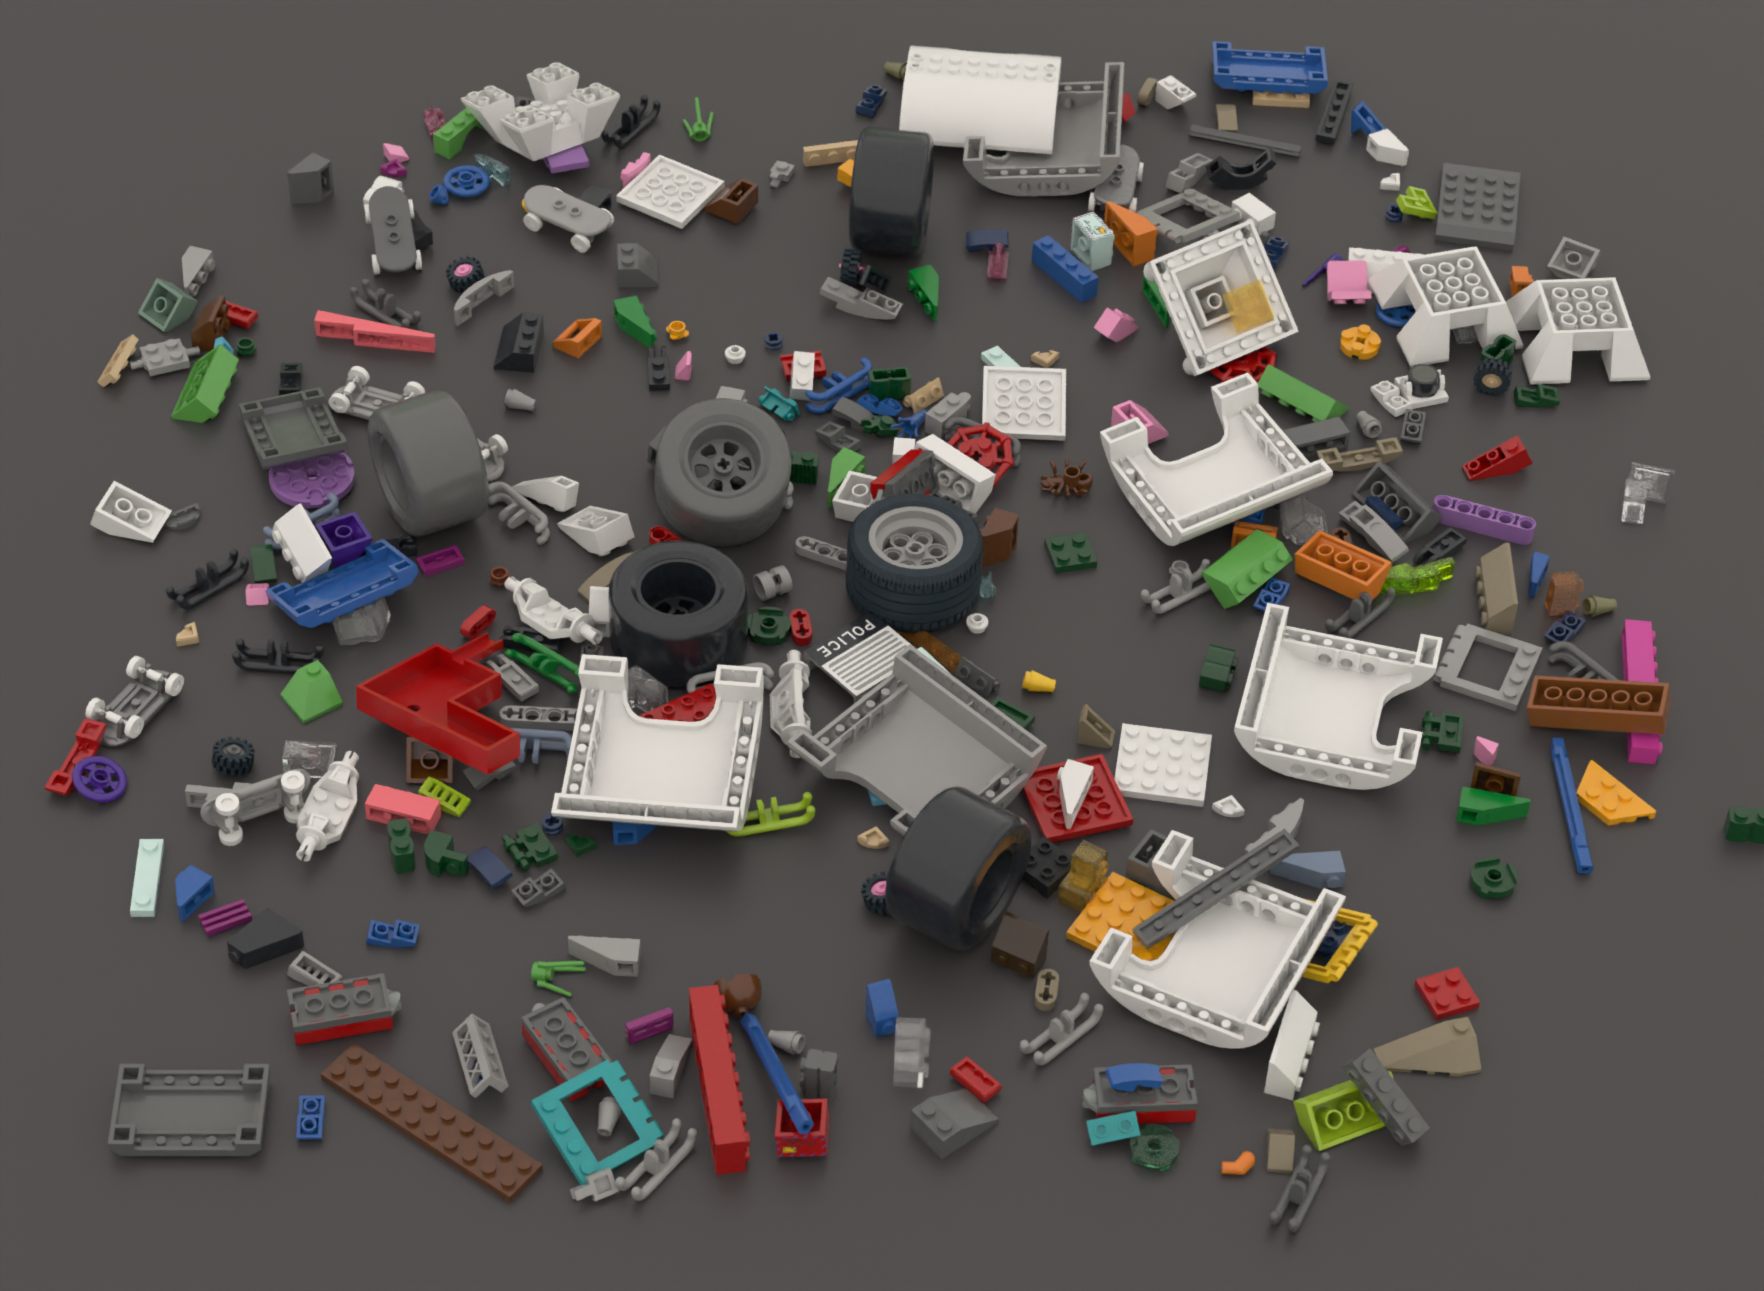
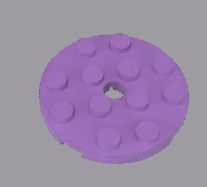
(333, 474)

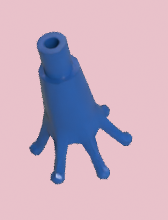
(911, 424)

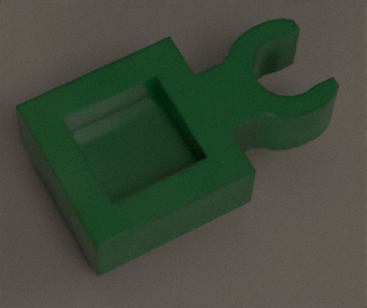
(880, 425)

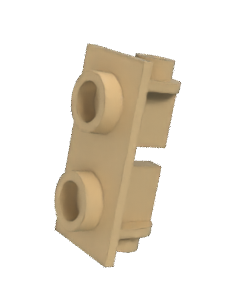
(924, 396)

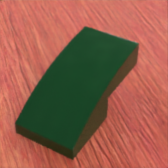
(1541, 397)
(263, 564)

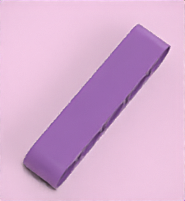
(1485, 520)

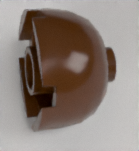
(741, 993)

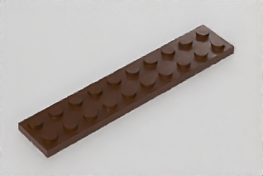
(432, 1122)

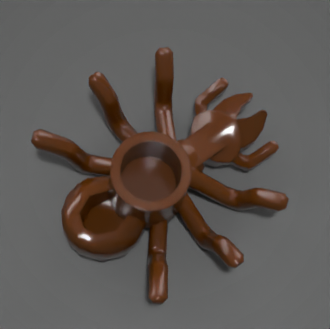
(1071, 479)

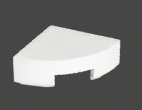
(1391, 182)
(1228, 807)

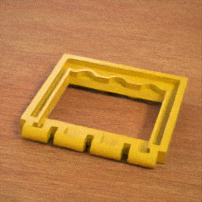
(1347, 951)

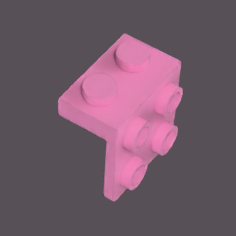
(1347, 282)

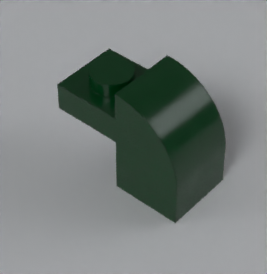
(442, 857)

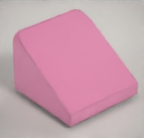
(394, 152)
(684, 367)
(256, 594)
(1485, 750)

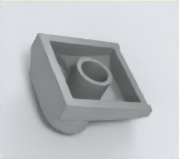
(1573, 260)

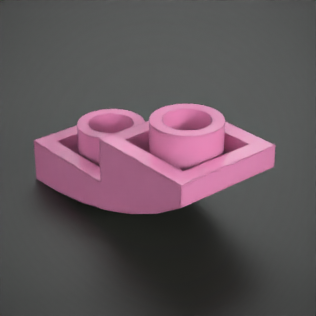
(634, 169)

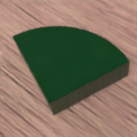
(580, 845)

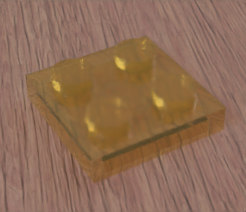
(1248, 305)

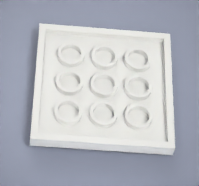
(670, 191)
(1025, 401)
(1163, 764)

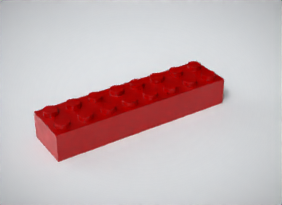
(718, 1080)

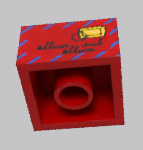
(792, 1143)

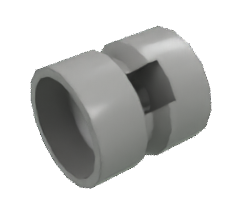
(772, 582)

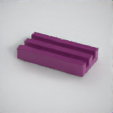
(440, 561)
(223, 915)
(649, 1025)

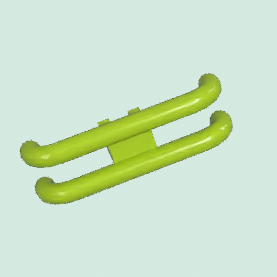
(770, 819)

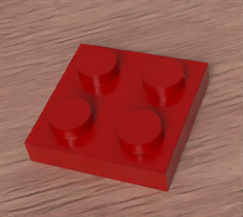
(1447, 993)

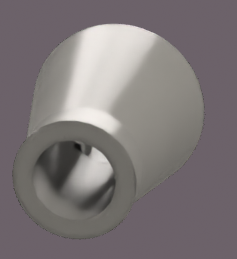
(517, 400)
(1370, 426)
(789, 1041)
(608, 1115)

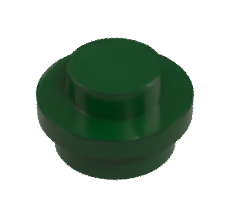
(245, 346)

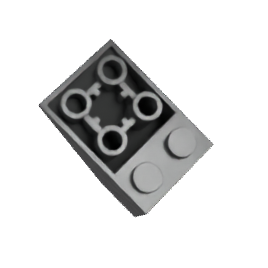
(1140, 863)

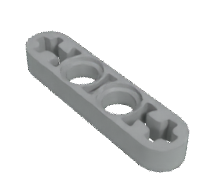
(808, 551)
(542, 721)

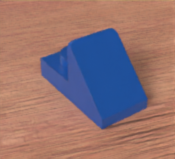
(1364, 118)

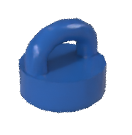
(439, 193)

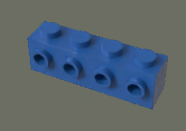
(1065, 269)

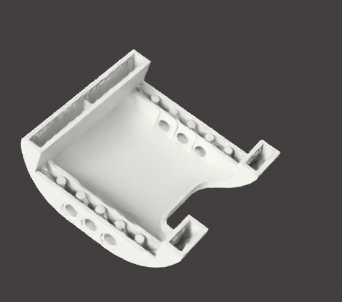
(981, 94)
(1218, 485)
(1319, 703)
(662, 768)
(1225, 968)

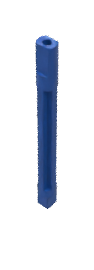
(1571, 806)
(777, 1073)

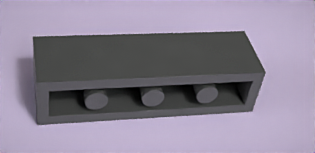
(1319, 436)

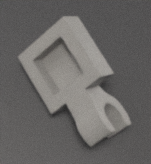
(781, 172)
(598, 1186)

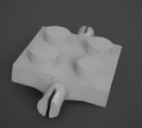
(164, 357)

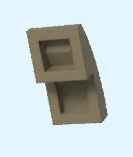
(1226, 118)

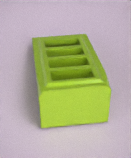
(433, 788)

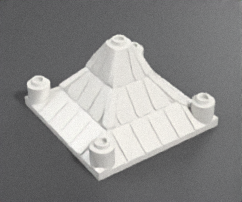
(1193, 287)

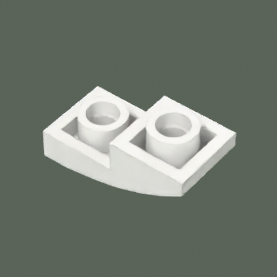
(1390, 398)

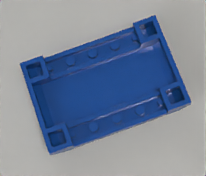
(1269, 69)
(346, 587)

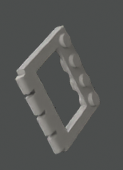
(1222, 216)
(1515, 680)

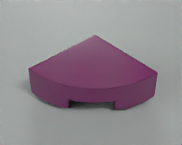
(393, 169)

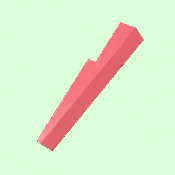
(372, 333)

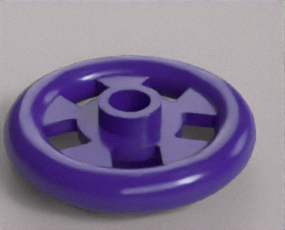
(95, 775)

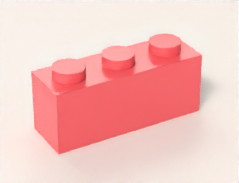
(393, 804)

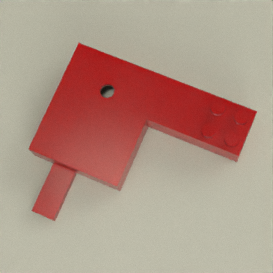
(447, 692)

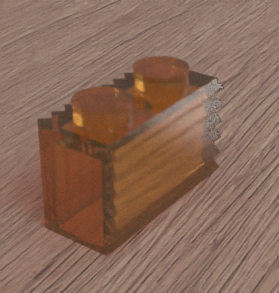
(1563, 593)

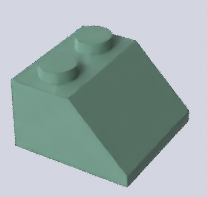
(167, 305)

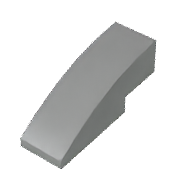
(1188, 173)

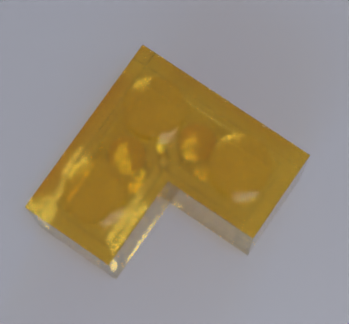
(1085, 877)

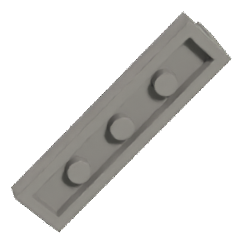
(484, 1051)

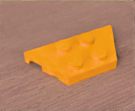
(1610, 798)

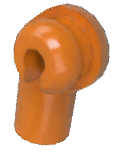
(1240, 1166)

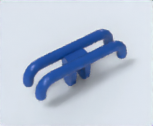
(840, 387)

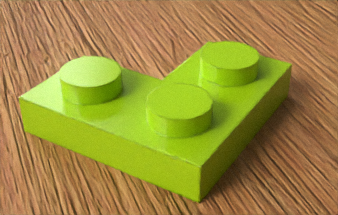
(1416, 203)

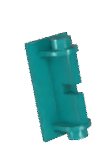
(773, 399)
(1113, 1128)

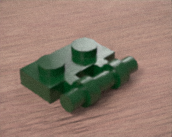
(1449, 734)
(536, 845)

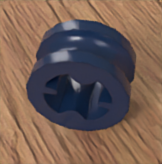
(1393, 213)
(770, 342)
(556, 828)

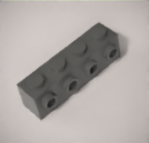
(1385, 1097)

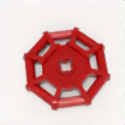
(1251, 364)
(984, 447)

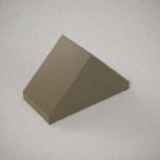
(1094, 730)
(1280, 1150)

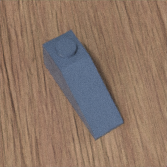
(1313, 869)

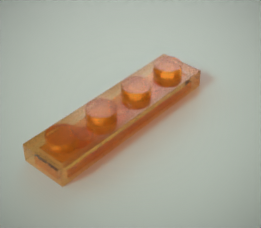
(938, 650)

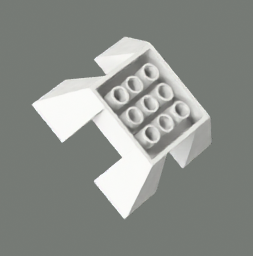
(551, 123)
(1447, 293)
(1576, 318)

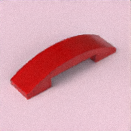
(87, 744)

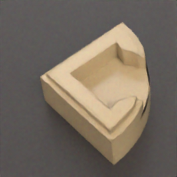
(1045, 359)
(188, 635)
(873, 839)

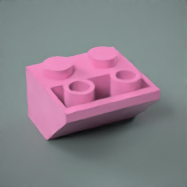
(1130, 410)

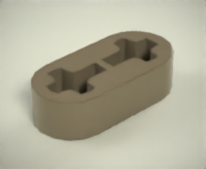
(1147, 92)
(1042, 989)

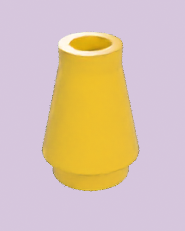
(1037, 682)

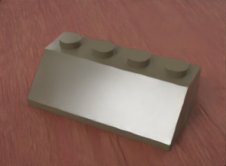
(1497, 590)

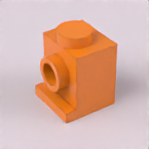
(1519, 279)

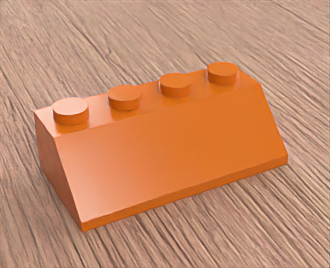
(1341, 566)

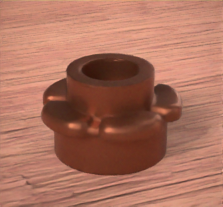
(499, 576)

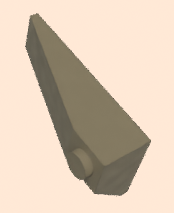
(1439, 1048)

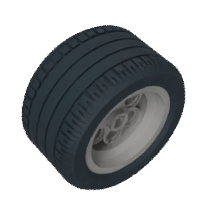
(914, 562)

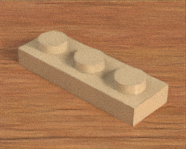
(1284, 99)
(829, 153)
(118, 361)

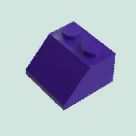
(344, 538)

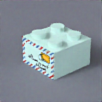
(1092, 241)

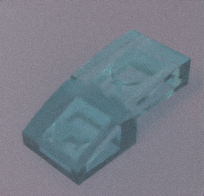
(493, 168)

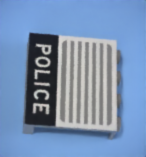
(858, 654)

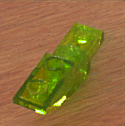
(1418, 579)

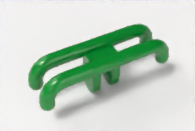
(544, 662)

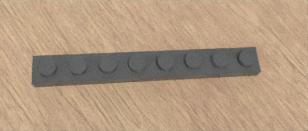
(1215, 889)

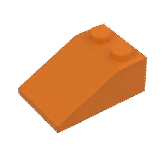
(1132, 232)

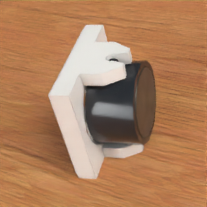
(1420, 384)

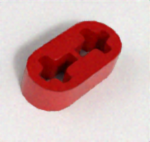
(478, 622)
(804, 627)

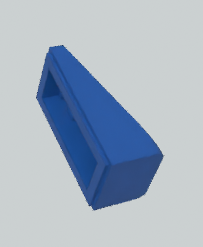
(1538, 570)

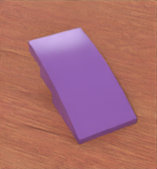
(567, 160)

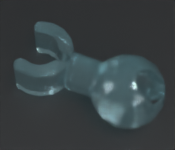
(987, 588)

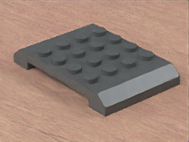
(1477, 206)
(292, 428)
(189, 1111)

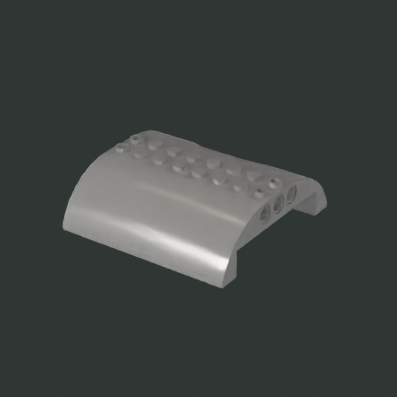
(1083, 144)
(921, 737)

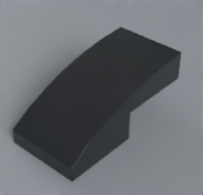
(290, 378)

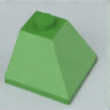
(311, 692)

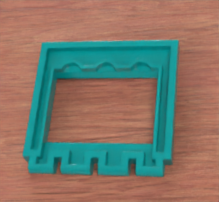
(567, 1136)

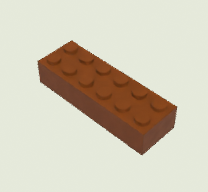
(1599, 704)

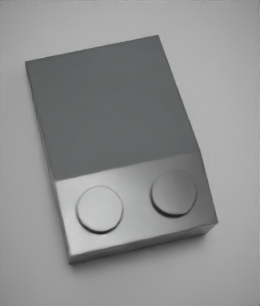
(951, 1120)

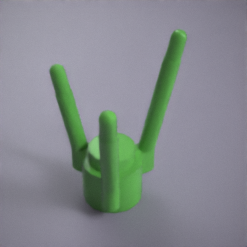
(699, 130)
(544, 971)

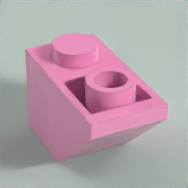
(1116, 324)

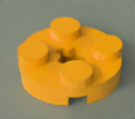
(1351, 344)

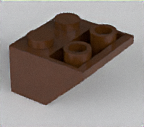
(734, 201)
(211, 324)
(999, 536)

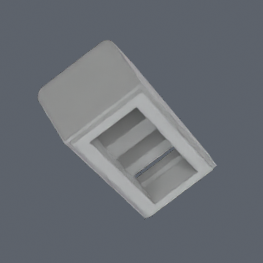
(305, 960)

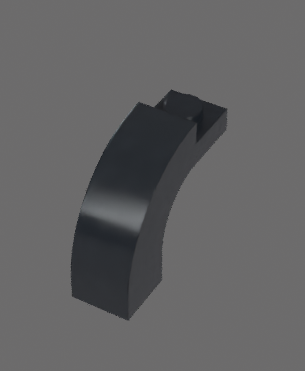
(1241, 176)

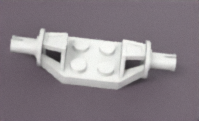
(550, 616)
(786, 699)
(328, 807)

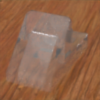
(1633, 501)

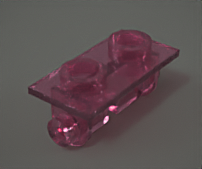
(433, 119)
(998, 262)

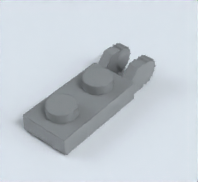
(514, 678)

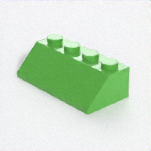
(206, 386)
(1299, 395)
(1246, 567)

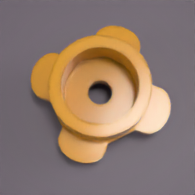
(677, 330)

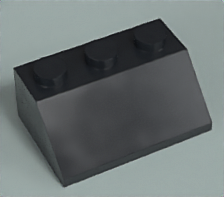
(520, 343)

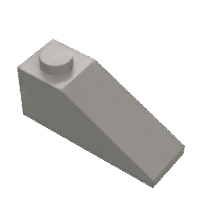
(669, 1066)

